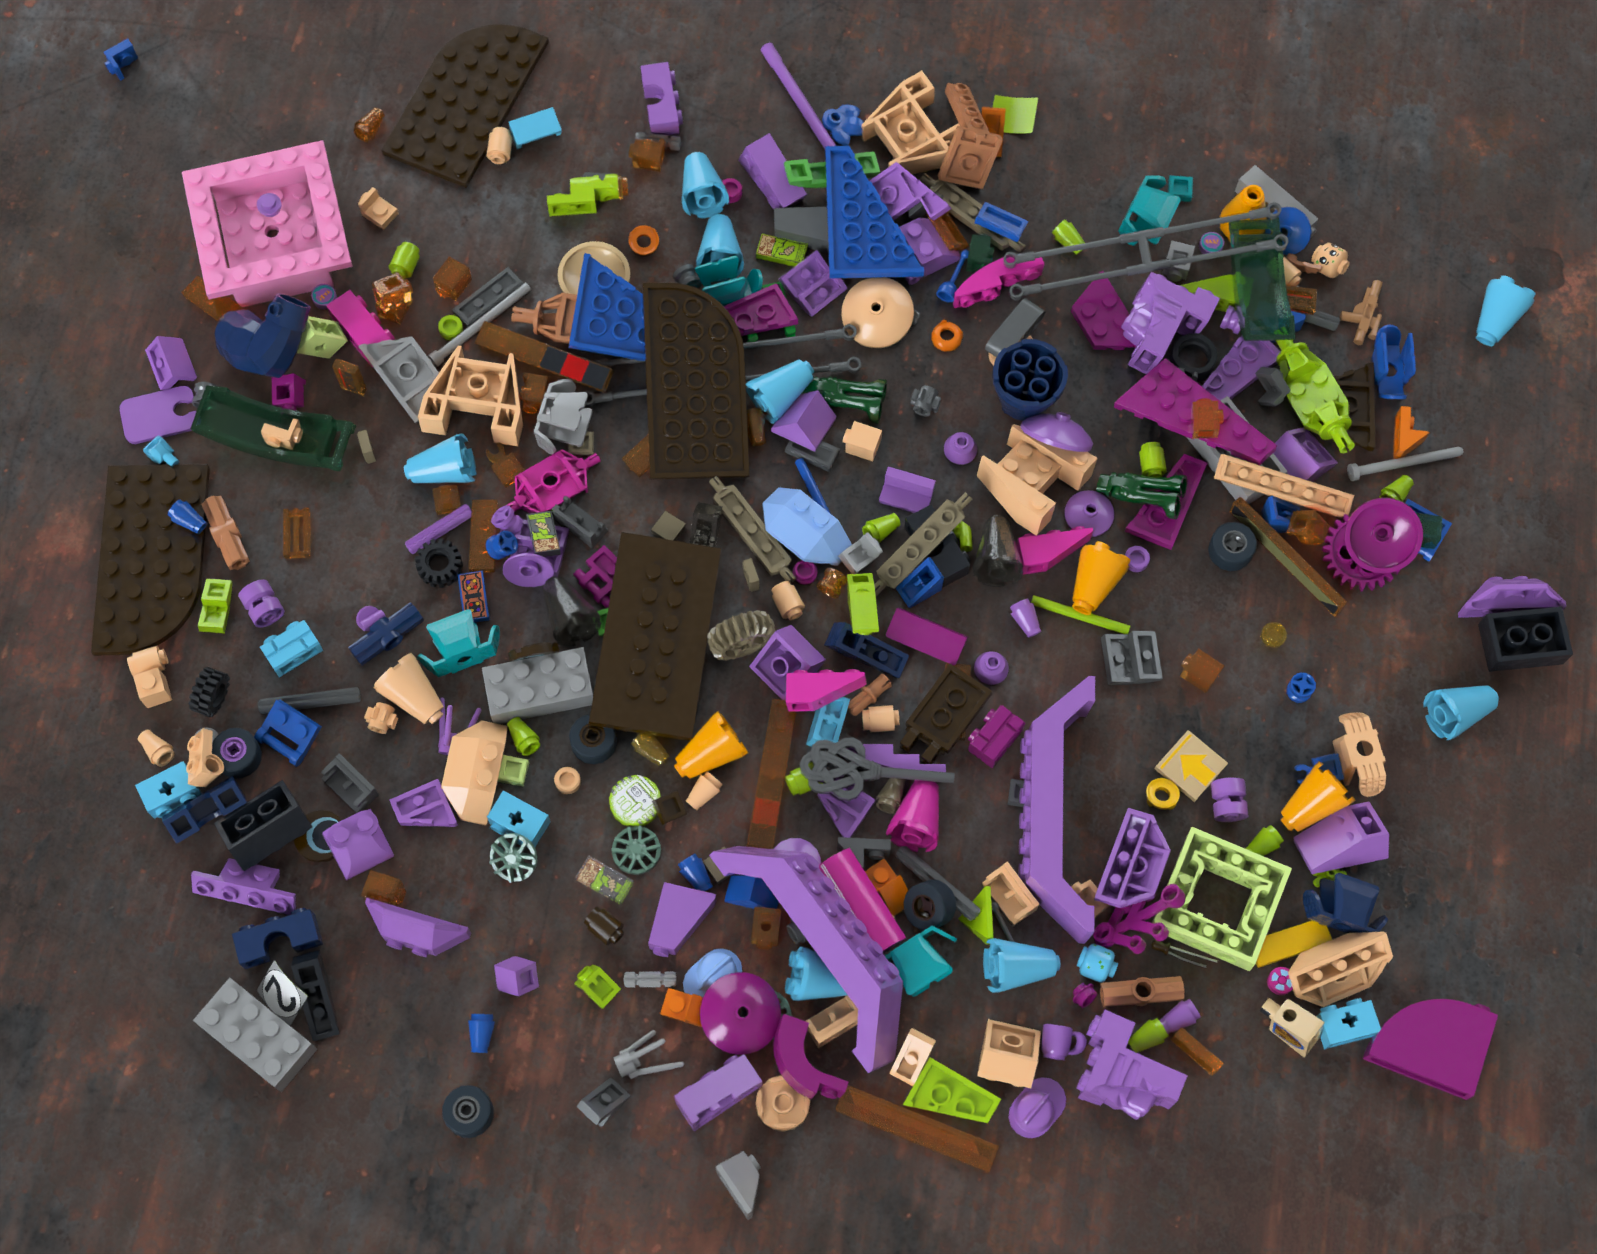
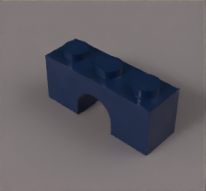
(203, 808)
(254, 941)

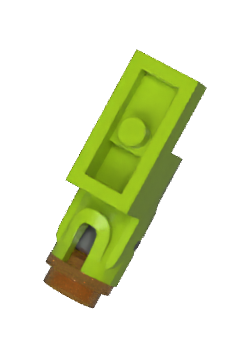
(586, 192)

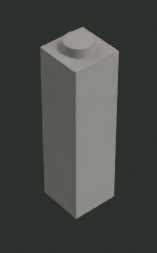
(1273, 193)

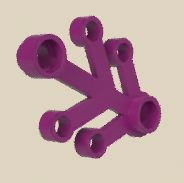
(1111, 933)

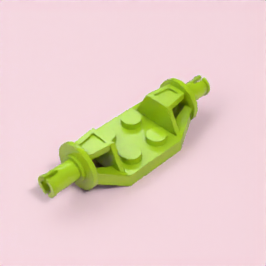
(1315, 394)

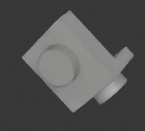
(861, 553)

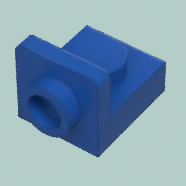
(120, 56)

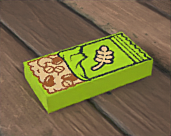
(781, 250)

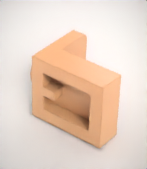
(377, 209)

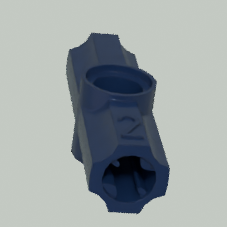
(386, 633)

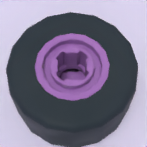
(244, 758)

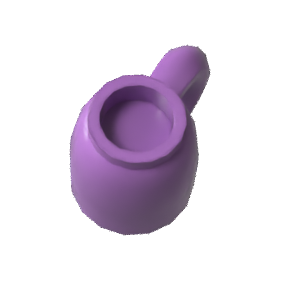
(1057, 1041)

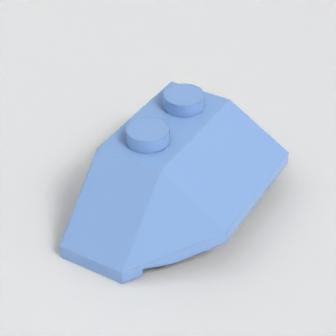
(804, 527)

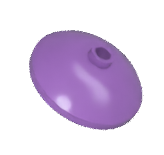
(1057, 431)

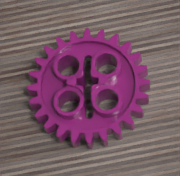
(1343, 566)

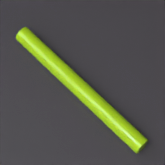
(1070, 612)

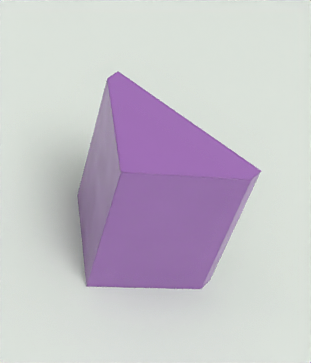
(806, 421)

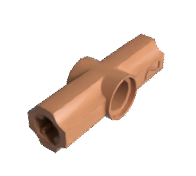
(225, 532)
(1159, 990)

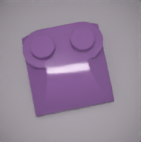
(357, 843)

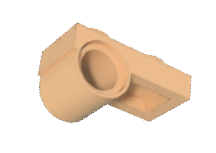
(202, 764)

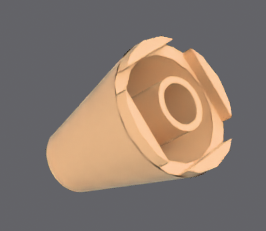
(410, 690)

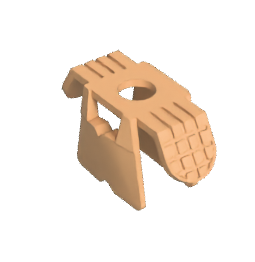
(1369, 767)

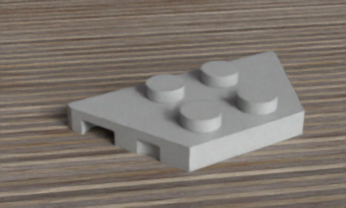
(403, 369)

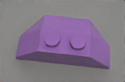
(1510, 595)
(1134, 862)
(415, 930)

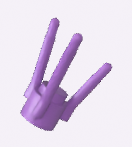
(445, 734)

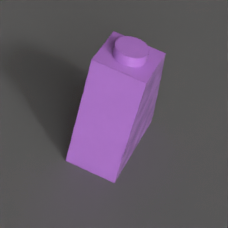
(678, 917)

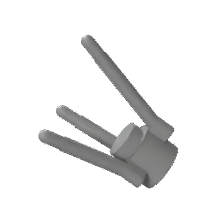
(628, 1059)

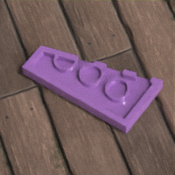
(1239, 367)

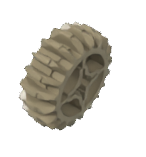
(740, 635)

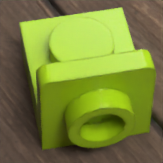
(597, 985)

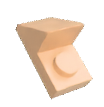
(912, 1057)

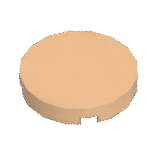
(781, 1105)

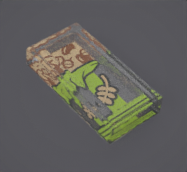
(604, 880)

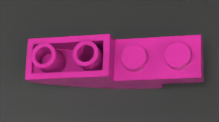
(988, 280)

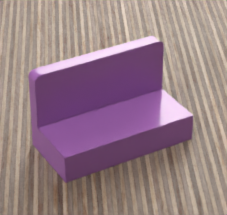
(170, 361)
(906, 490)

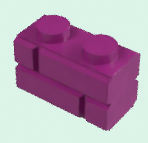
(995, 736)

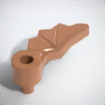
(1303, 266)

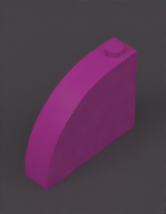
(1436, 1044)

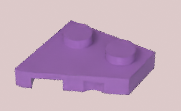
(424, 807)
(847, 814)

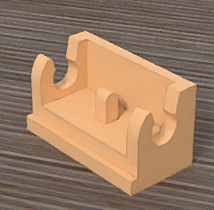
(1011, 894)
(833, 1021)

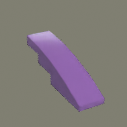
(884, 756)

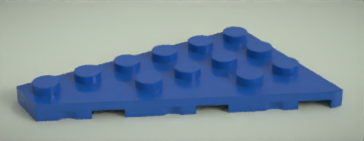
(860, 229)

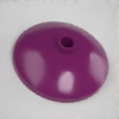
(1391, 550)
(721, 1018)

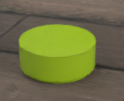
(450, 327)

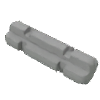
(650, 979)

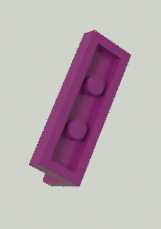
(926, 636)

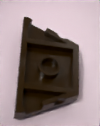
(1359, 391)

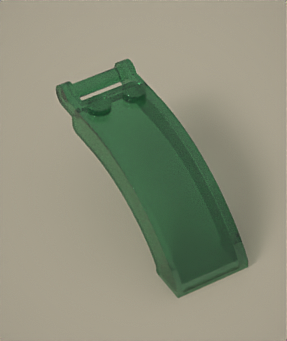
(1260, 284)
(239, 421)

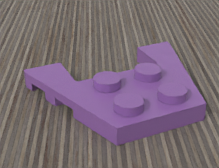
(902, 191)

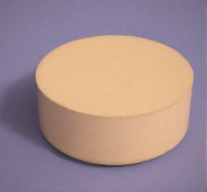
(567, 780)

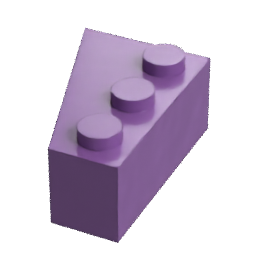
(766, 167)
(717, 1091)

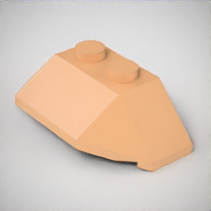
(474, 770)
(1340, 967)

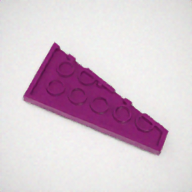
(1167, 398)

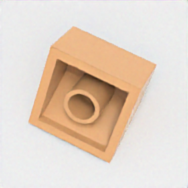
(1009, 1054)

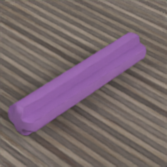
(439, 528)

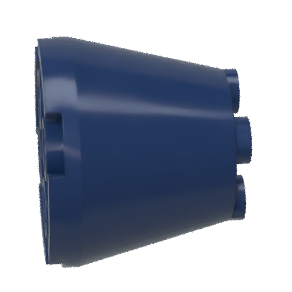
(1029, 378)

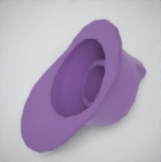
(1037, 1108)

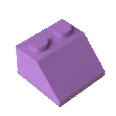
(928, 245)
(1303, 455)
(784, 654)

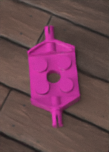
(536, 496)

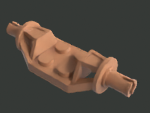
(552, 325)

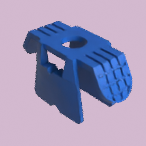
(1388, 352)

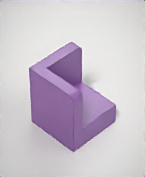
(516, 976)

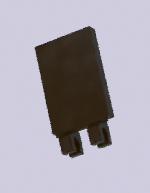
(945, 713)

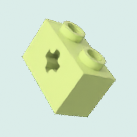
(321, 338)

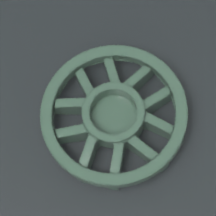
(636, 850)
(513, 857)

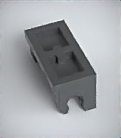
(579, 522)
(349, 784)

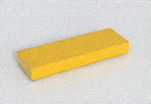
(1292, 942)

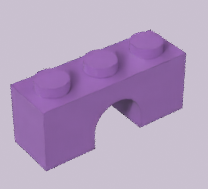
(658, 83)

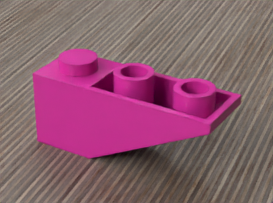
(1046, 550)
(815, 690)

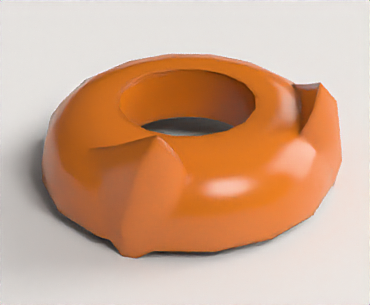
(640, 231)
(946, 345)

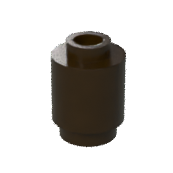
(604, 926)

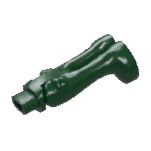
(835, 394)
(1131, 489)

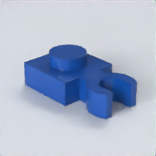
(1330, 762)

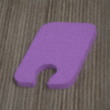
(154, 415)

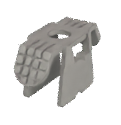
(565, 416)

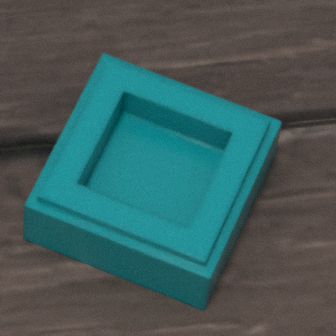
(1181, 187)

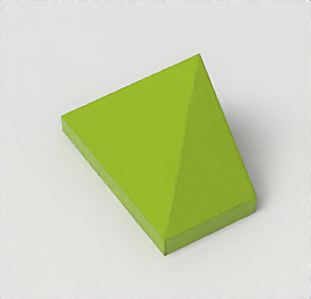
(983, 924)

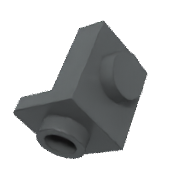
(1274, 384)

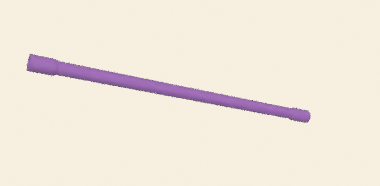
(775, 61)

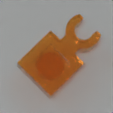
(504, 466)

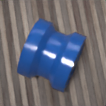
(501, 545)
(1306, 687)

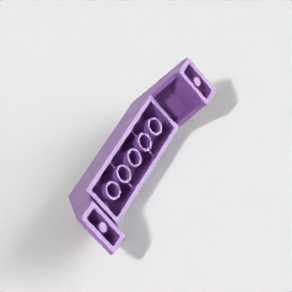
(1043, 813)
(836, 938)

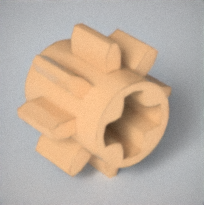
(381, 718)

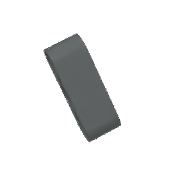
(1016, 327)

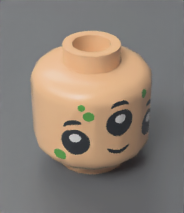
(1332, 259)

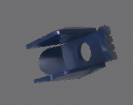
(1344, 902)

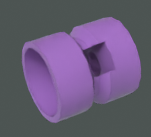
(261, 603)
(1229, 799)

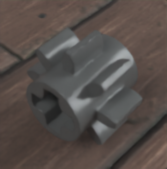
(925, 400)

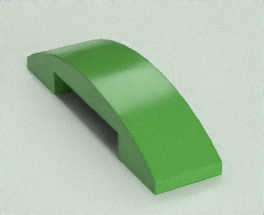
(814, 174)

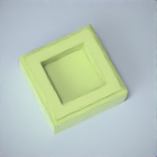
(513, 770)

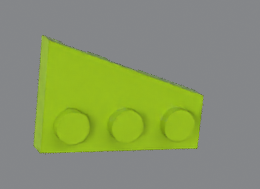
(951, 1094)

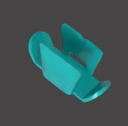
(1152, 206)
(730, 290)
(459, 638)
(920, 962)

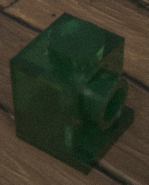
(979, 253)

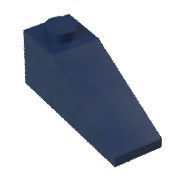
(866, 649)

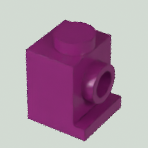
(288, 392)

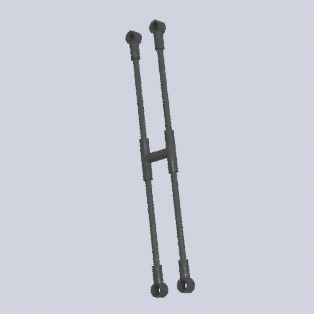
(1142, 238)
(832, 367)

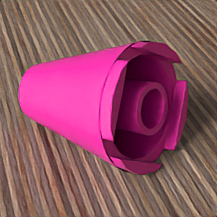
(917, 818)

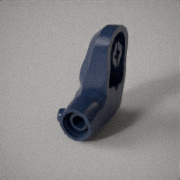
(264, 345)

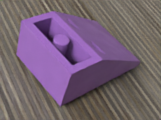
(1344, 839)

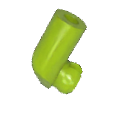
(964, 533)

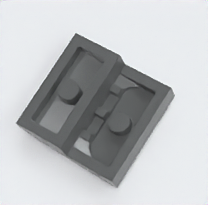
(1131, 658)

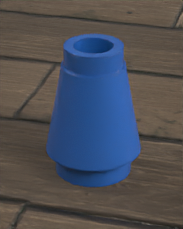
(186, 516)
(695, 873)
(480, 1031)

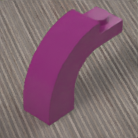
(794, 1065)

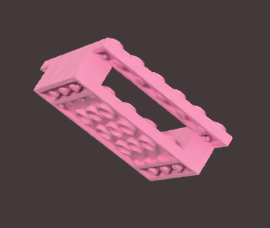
(309, 224)

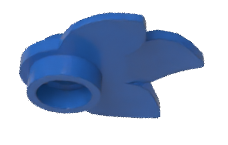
(846, 123)

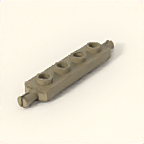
(966, 210)
(752, 530)
(921, 543)

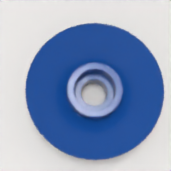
(1298, 229)

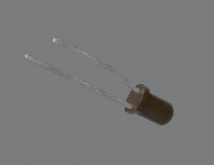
(1164, 947)

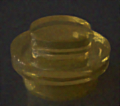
(1273, 634)

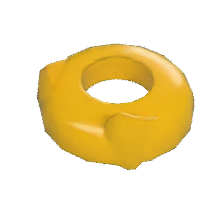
(1167, 786)

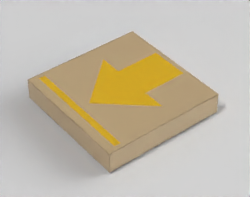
(1191, 765)

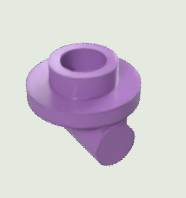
(368, 616)

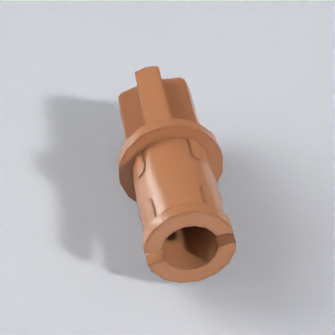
(868, 694)

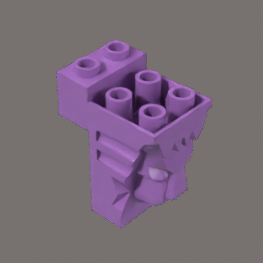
(1159, 313)
(1123, 1076)

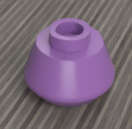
(960, 448)
(991, 668)

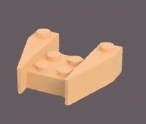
(907, 129)
(478, 389)
(1028, 472)

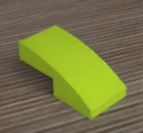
(216, 605)

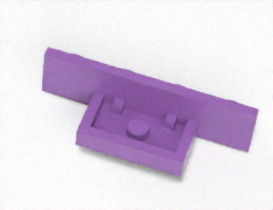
(246, 887)

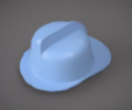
(709, 969)

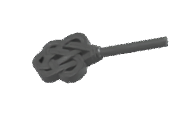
(873, 770)

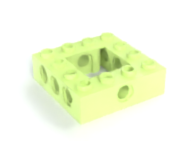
(1262, 875)

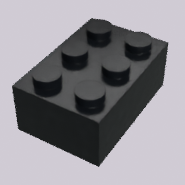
(1525, 639)
(263, 825)

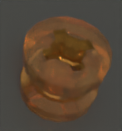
(832, 583)

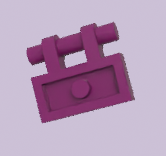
(602, 566)

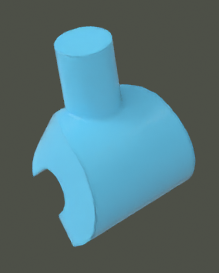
(159, 451)

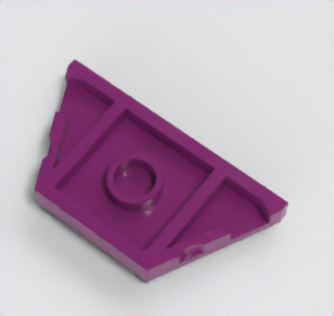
(1101, 316)

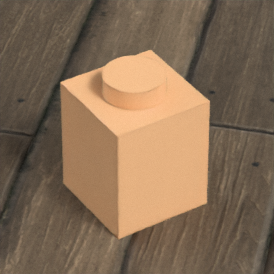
(862, 441)
(152, 687)

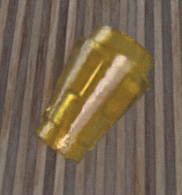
(650, 748)

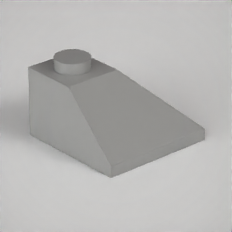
(741, 1180)

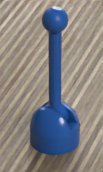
(947, 289)

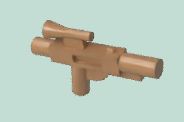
(1363, 314)

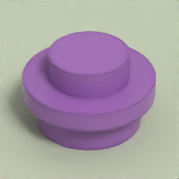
(269, 204)

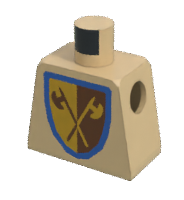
(1293, 1025)

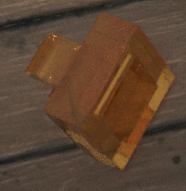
(446, 499)

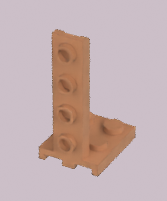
(972, 145)

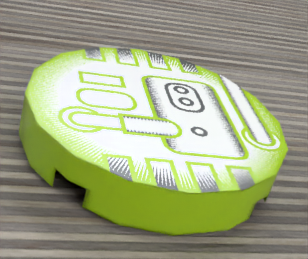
(632, 800)

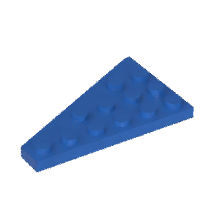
(607, 314)

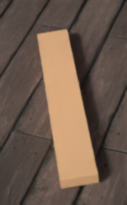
(1283, 486)

